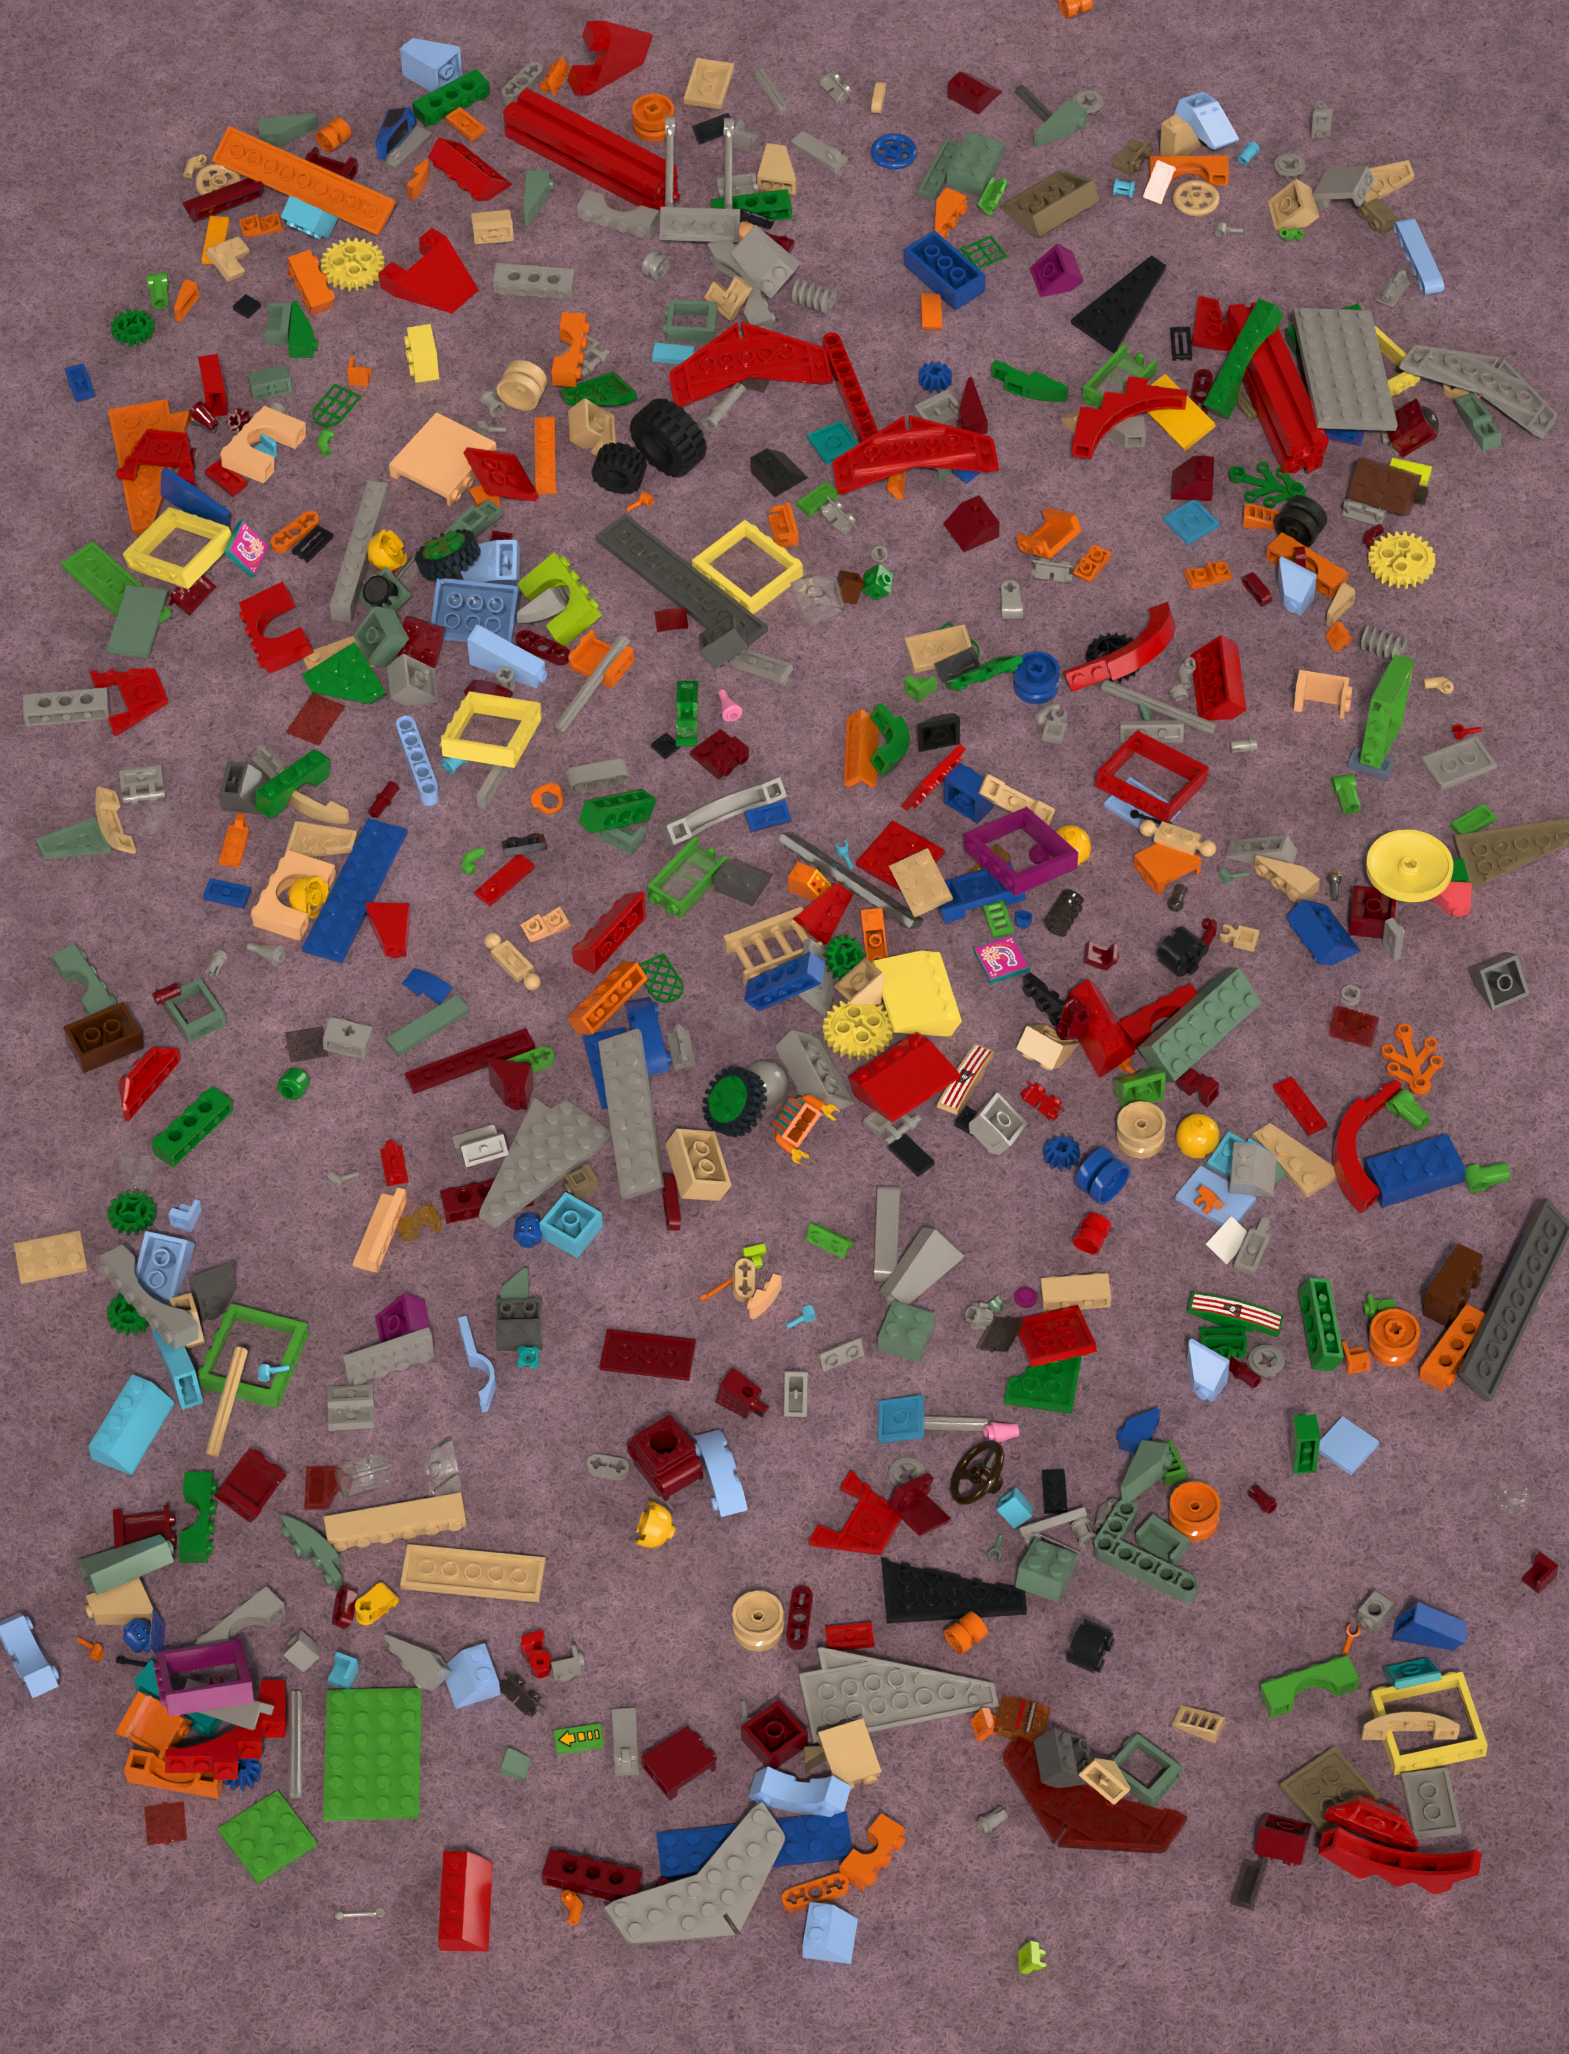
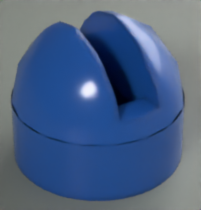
(1023, 919)

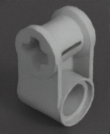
(1011, 601)

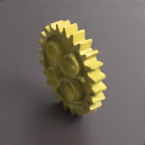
(352, 264)
(1401, 559)
(857, 1029)

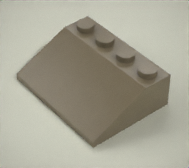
(1051, 202)

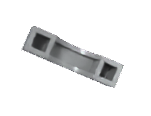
(639, 221)
(261, 1609)

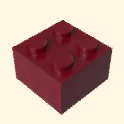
(1370, 912)
(774, 1735)

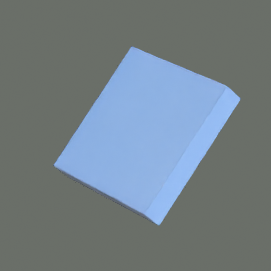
(1347, 1445)

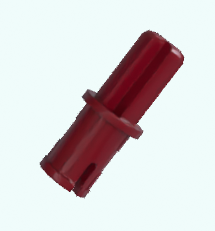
(383, 799)
(1243, 1373)

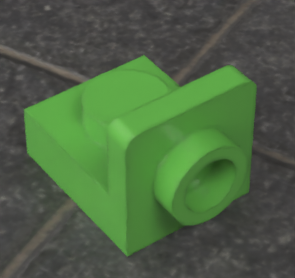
(1373, 1307)

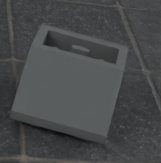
(239, 787)
(518, 1323)
(1061, 1758)

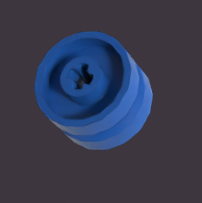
(1037, 678)
(1102, 1175)

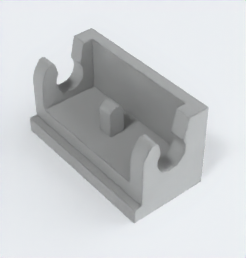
(741, 185)
(938, 408)

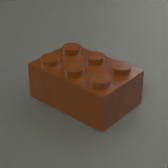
(1384, 486)
(103, 1037)
(1453, 1285)

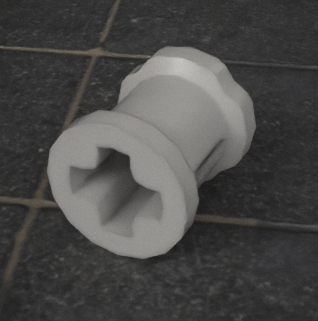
(491, 401)
(508, 674)
(1083, 1531)

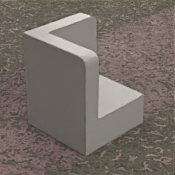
(743, 140)
(301, 1650)

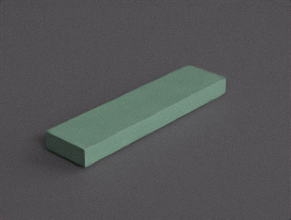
(937, 173)
(427, 1025)

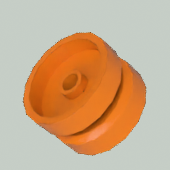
(649, 116)
(1394, 1337)
(1195, 1510)

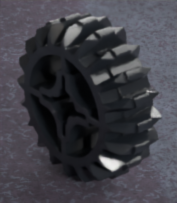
(1108, 644)

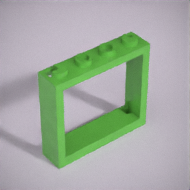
(1393, 696)
(245, 1391)

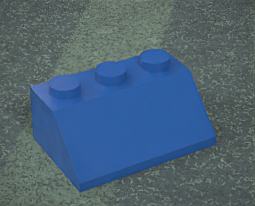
(1321, 932)

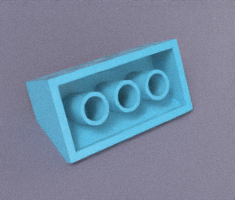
(131, 1425)

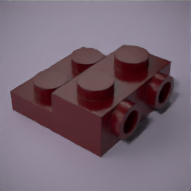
(720, 754)

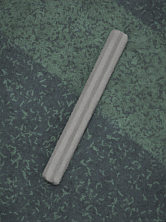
(295, 1745)

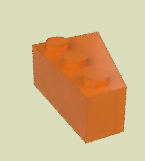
(310, 282)

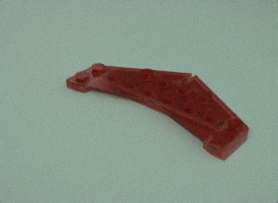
(1088, 1815)

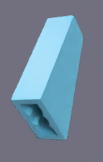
(180, 1372)

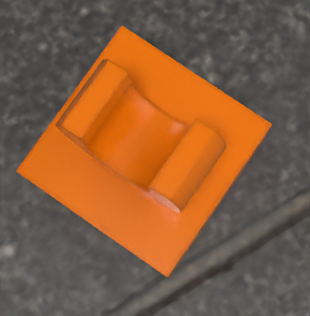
(1338, 636)
(1210, 1198)
(983, 1724)

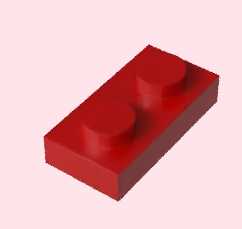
(226, 479)
(849, 1636)

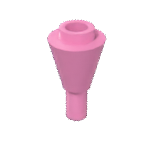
(730, 709)

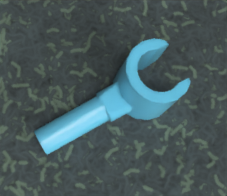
(843, 851)
(808, 1316)
(265, 1370)

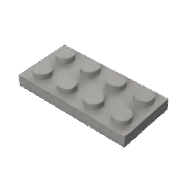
(388, 1357)

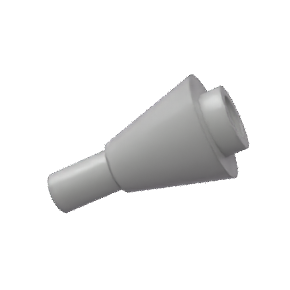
(272, 953)

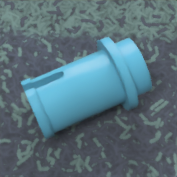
(1250, 150)

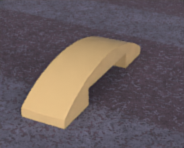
(1012, 800)
(331, 813)
(108, 820)
(1411, 1721)

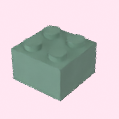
(380, 636)
(906, 1331)
(1046, 1570)

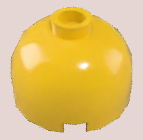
(386, 551)
(1077, 839)
(308, 891)
(1197, 1136)
(655, 1525)

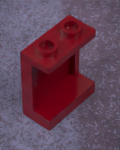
(345, 170)
(250, 1485)
(143, 1526)
(678, 1761)

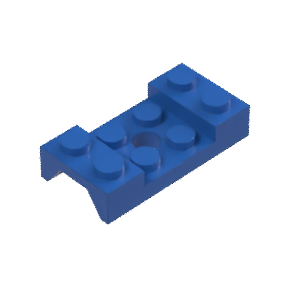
(966, 898)

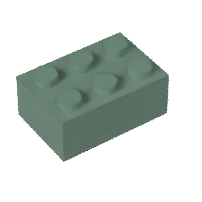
(975, 164)

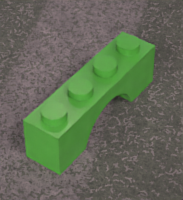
(1336, 1676)

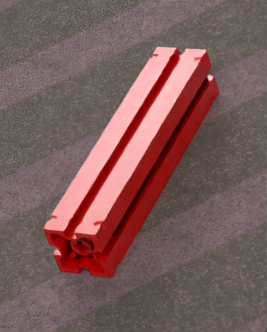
(588, 150)
(1279, 398)

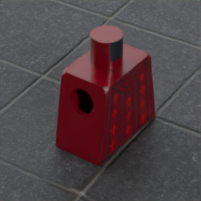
(740, 1395)

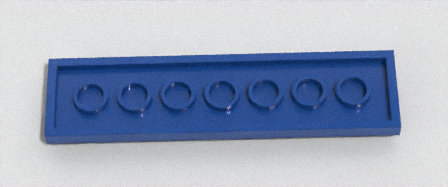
(354, 887)
(806, 1841)

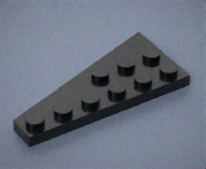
(1117, 309)
(938, 1595)

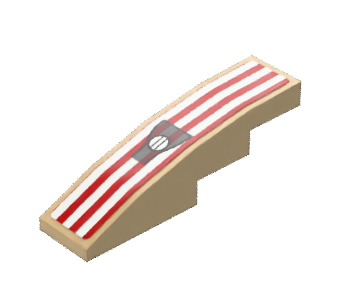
(971, 1072)

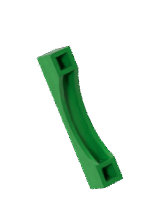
(1225, 390)

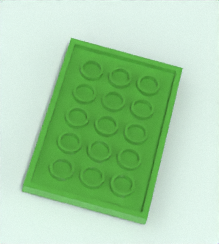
(372, 1754)

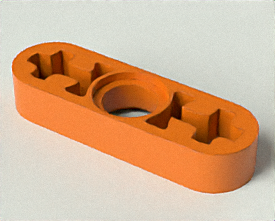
(297, 524)
(820, 1883)

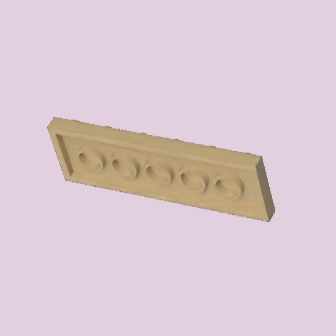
(473, 1573)

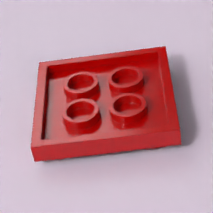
(500, 474)
(936, 777)
(891, 847)
(1056, 1336)

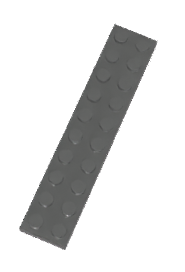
(675, 576)
(1515, 1300)

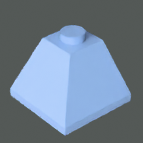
(1295, 586)
(1206, 1370)

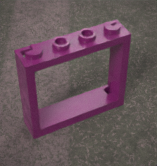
(1064, 854)
(208, 1696)

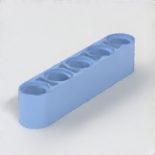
(1419, 256)
(417, 760)

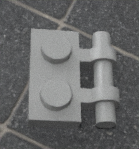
(599, 357)
(141, 779)
(880, 1125)

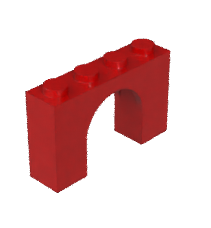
(257, 613)

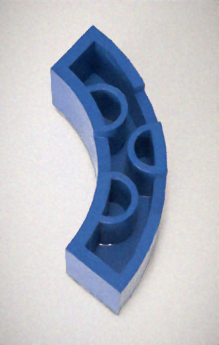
(643, 1015)

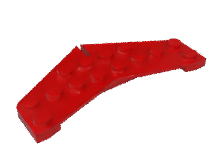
(757, 355)
(924, 445)

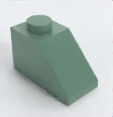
(516, 1287)

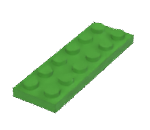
(102, 577)

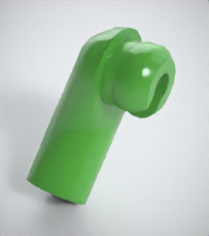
(1291, 234)
(323, 438)
(469, 858)

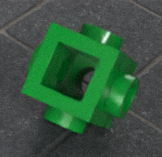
(877, 582)

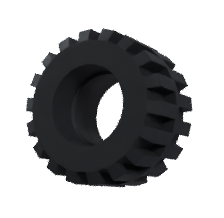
(619, 468)

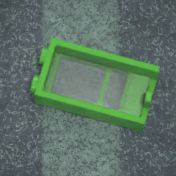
(1114, 375)
(684, 879)

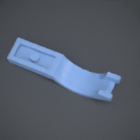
(479, 1361)

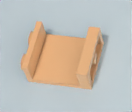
(1324, 689)

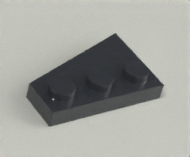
(1045, 1000)

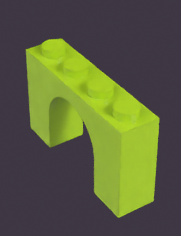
(580, 610)

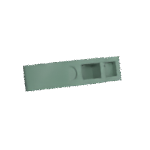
(477, 518)
(313, 1546)

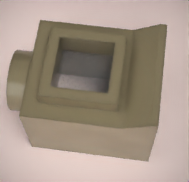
(581, 1182)

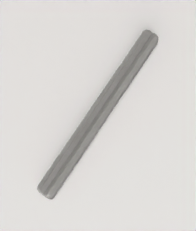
(590, 685)
(1158, 707)

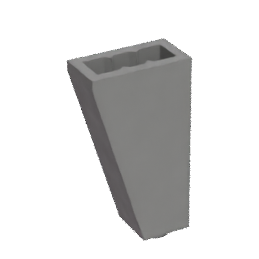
(920, 1267)

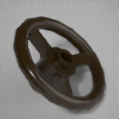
(981, 1475)

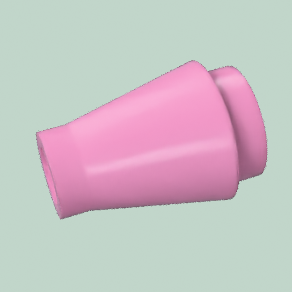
(1000, 1431)

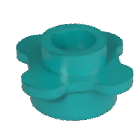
(532, 1352)

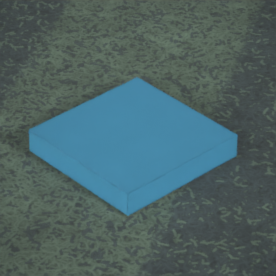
(1191, 521)
(901, 1419)

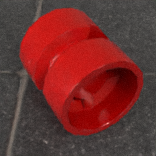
(1091, 1233)

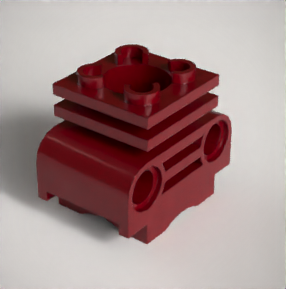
(665, 1457)

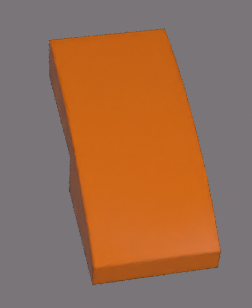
(418, 183)
(257, 226)
(931, 311)
(1092, 564)
(1212, 574)

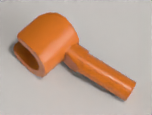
(645, 498)
(1125, 1066)
(1349, 1640)
(96, 1652)

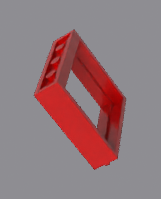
(1162, 755)

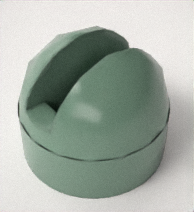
(996, 1304)

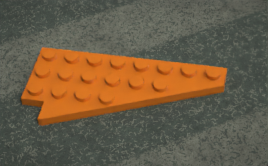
(127, 427)

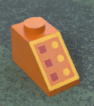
(807, 881)

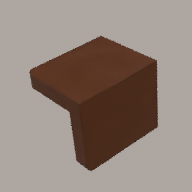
(850, 586)

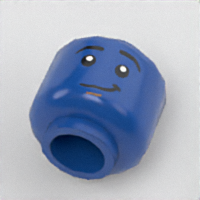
(527, 1230)
(138, 1635)

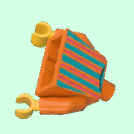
(796, 1120)

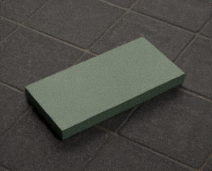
(137, 621)

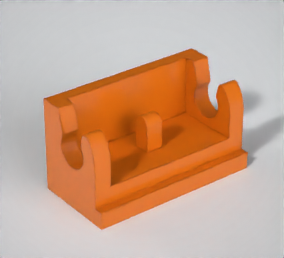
(783, 525)

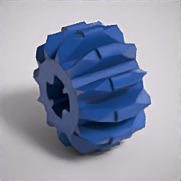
(935, 377)
(1061, 1152)
(246, 1776)

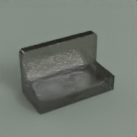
(1249, 1884)

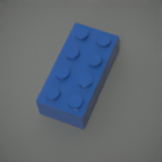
(944, 270)
(1415, 1170)

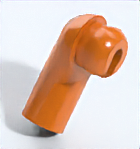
(573, 1904)

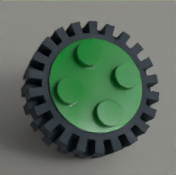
(447, 555)
(734, 1102)

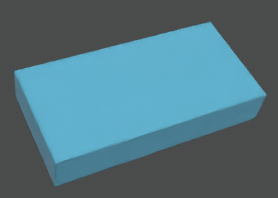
(671, 353)

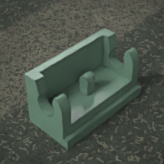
(270, 383)

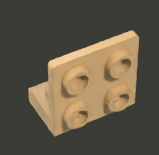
(492, 227)

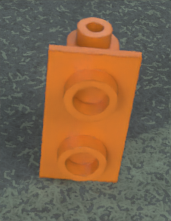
(556, 76)

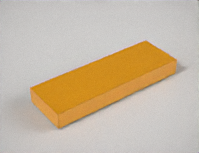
(216, 234)

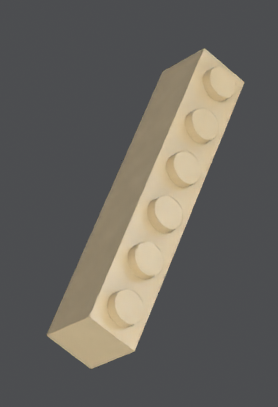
(395, 1521)

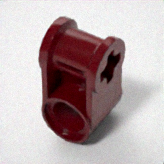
(1073, 1020)

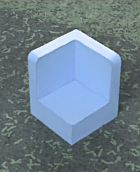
(185, 1216)

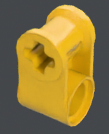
(375, 1604)

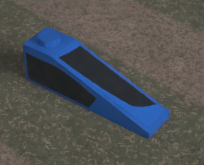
(395, 128)

